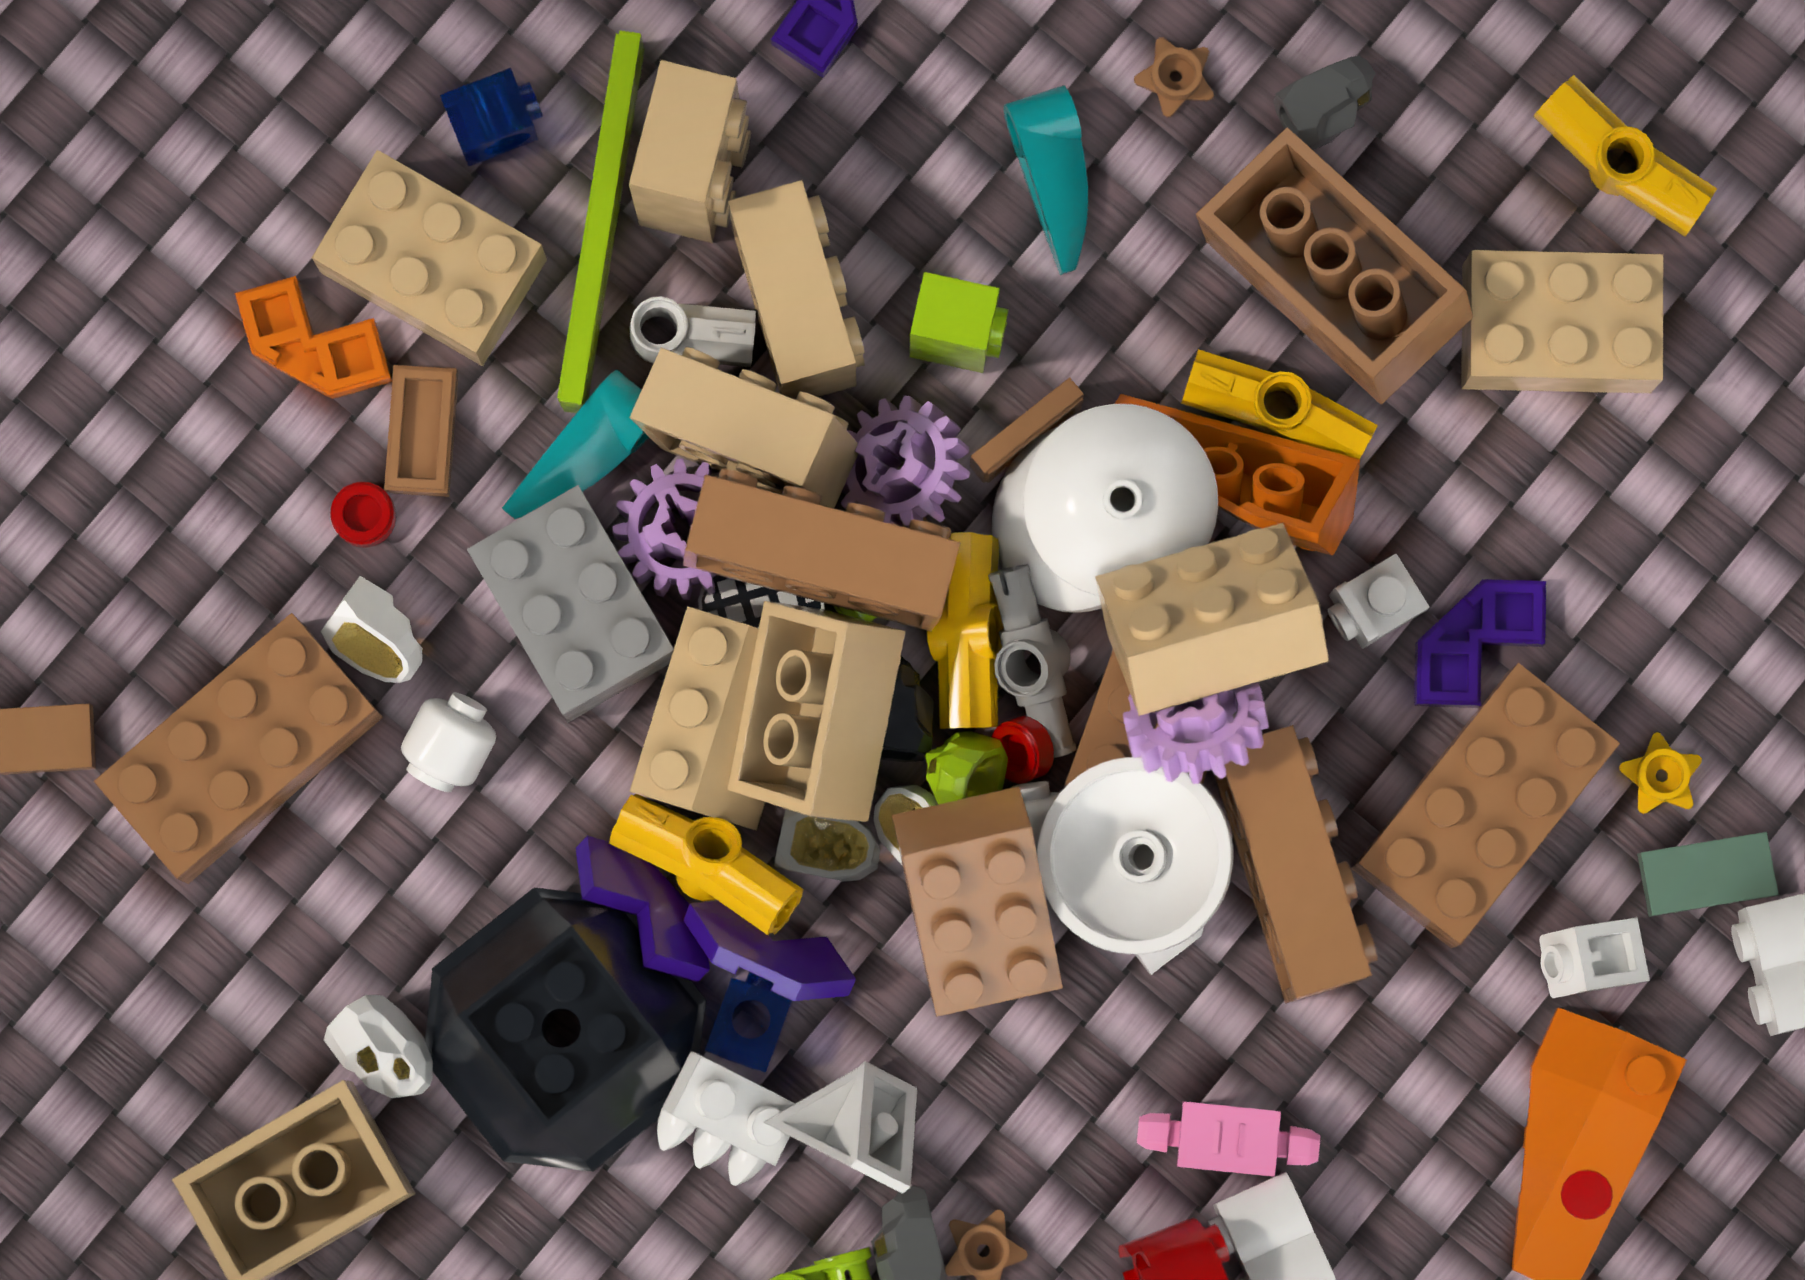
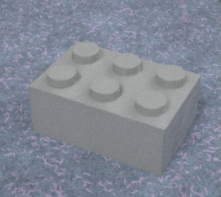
(572, 603)

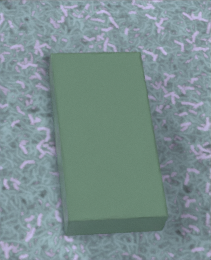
(1707, 874)

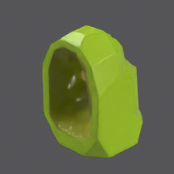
(966, 767)

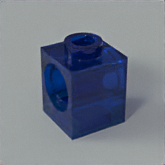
(492, 116)
(754, 1052)

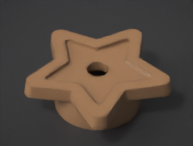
(1172, 59)
(991, 1233)

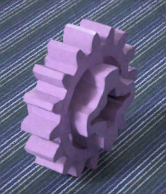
(911, 437)
(659, 537)
(1199, 733)

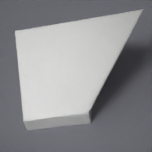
(860, 1121)

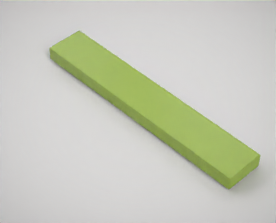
(601, 221)

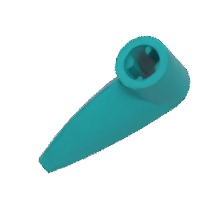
(1054, 167)
(586, 448)

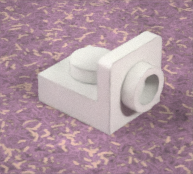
(1376, 602)
(1593, 957)

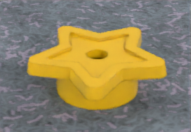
(1678, 769)

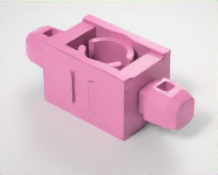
(1228, 1139)

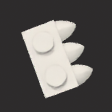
(726, 1113)

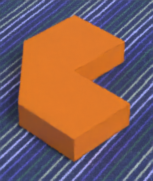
(328, 362)

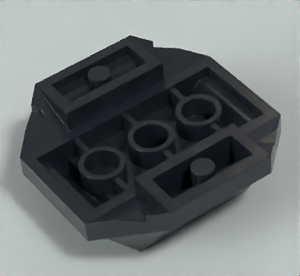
(491, 1040)

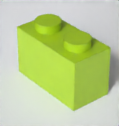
(957, 323)

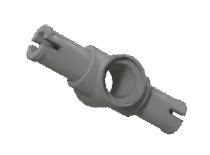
(1028, 631)

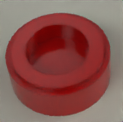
(363, 514)
(1027, 748)

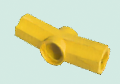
(1592, 129)
(1239, 393)
(968, 637)
(707, 861)

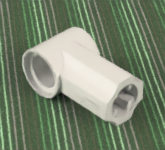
(716, 331)

